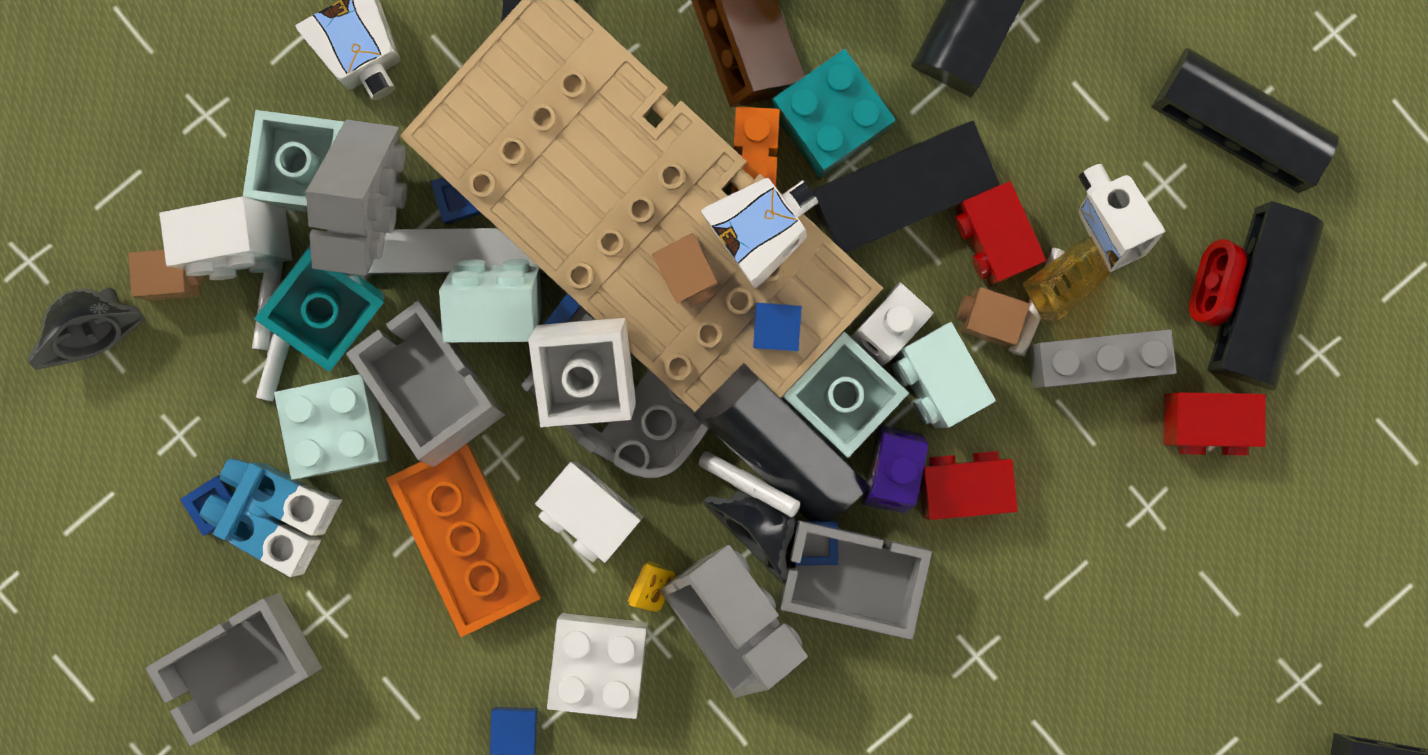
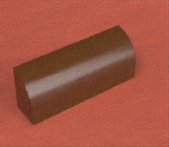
(749, 48)

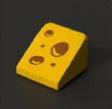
(646, 589)

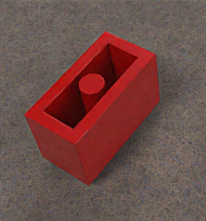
(998, 234)
(1214, 420)
(968, 488)

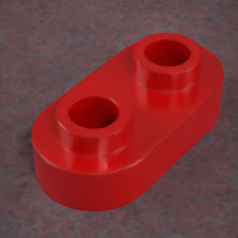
(1217, 283)

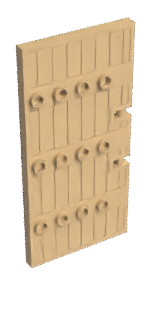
(560, 158)

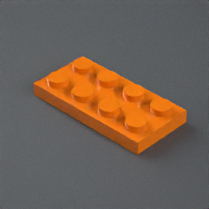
(464, 540)

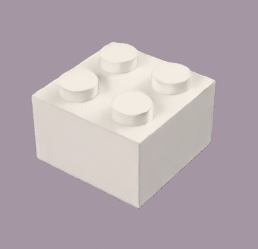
(226, 238)
(582, 372)
(588, 512)
(597, 665)

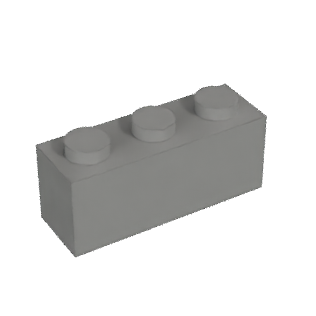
(1102, 359)

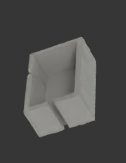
(356, 197)
(425, 385)
(867, 590)
(734, 622)
(234, 667)

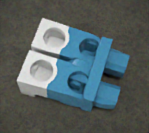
(270, 515)

